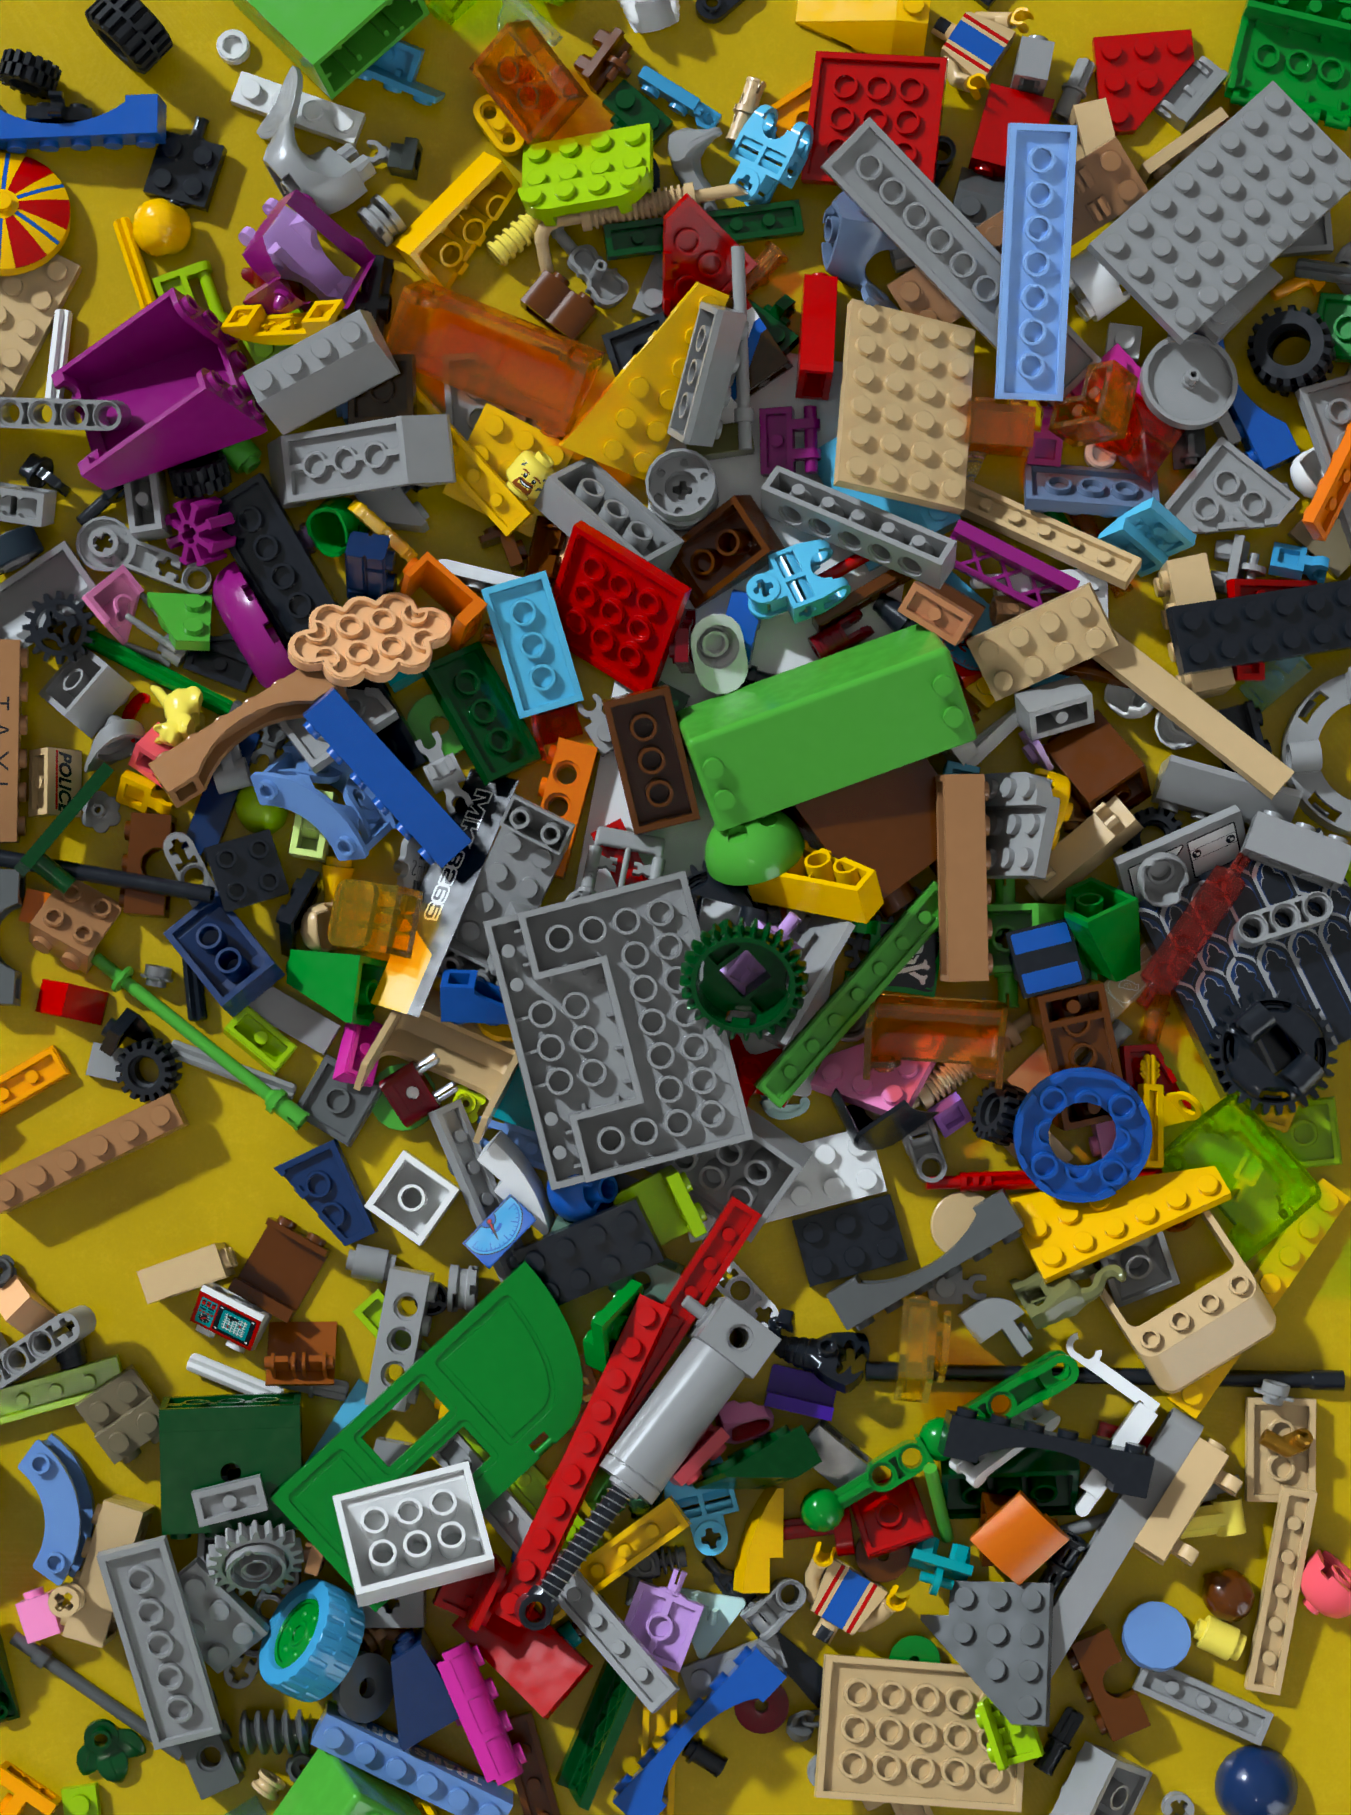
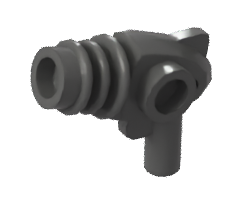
(651, 1567)

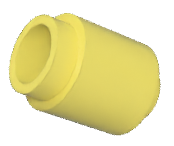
(1219, 1638)

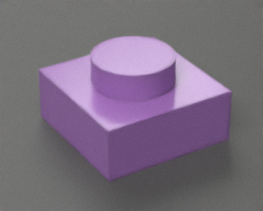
(951, 1114)

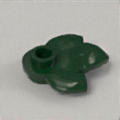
(110, 1755)

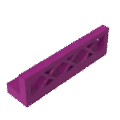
(1015, 559)

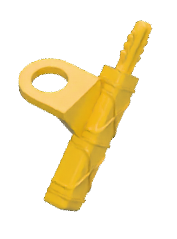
(379, 527)
(1163, 1109)

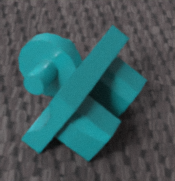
(955, 1567)

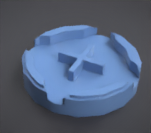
(1156, 1636)

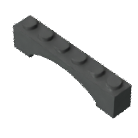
(861, 1299)

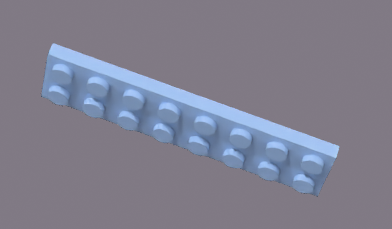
(1035, 261)

